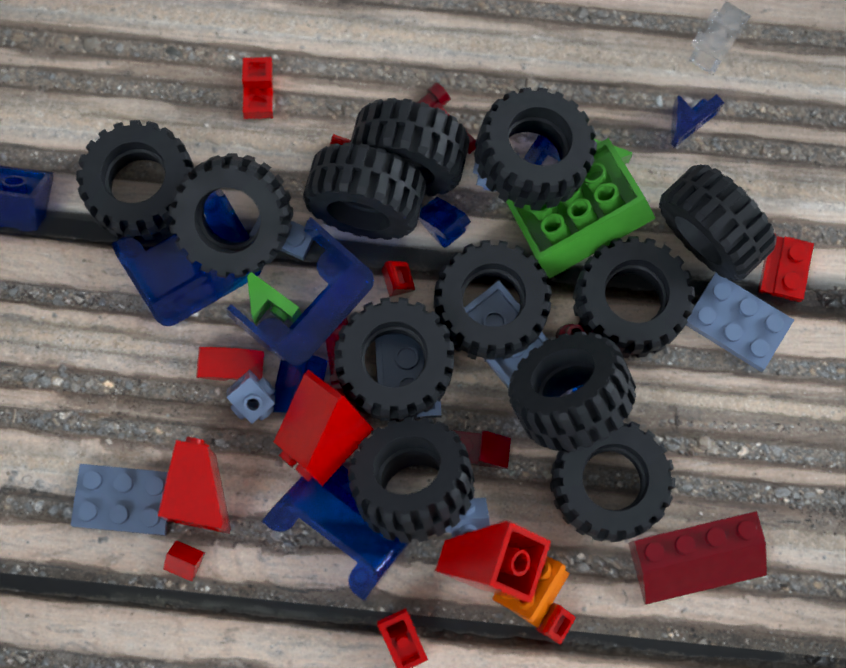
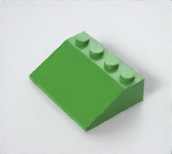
(600, 211)

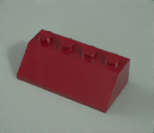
(700, 557)

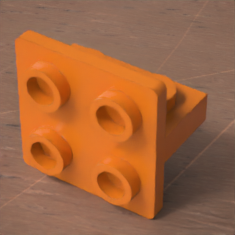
(548, 587)

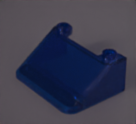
(169, 281)
(335, 516)

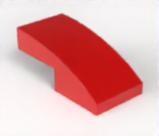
(257, 88)
(228, 363)

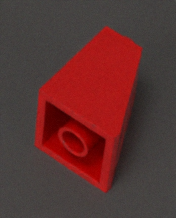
(319, 430)
(194, 488)
(496, 560)

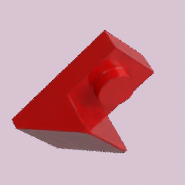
(402, 640)

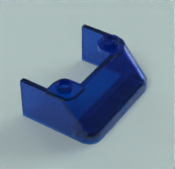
(347, 285)

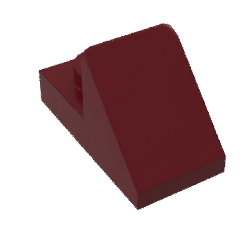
(486, 448)

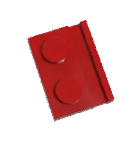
(787, 269)

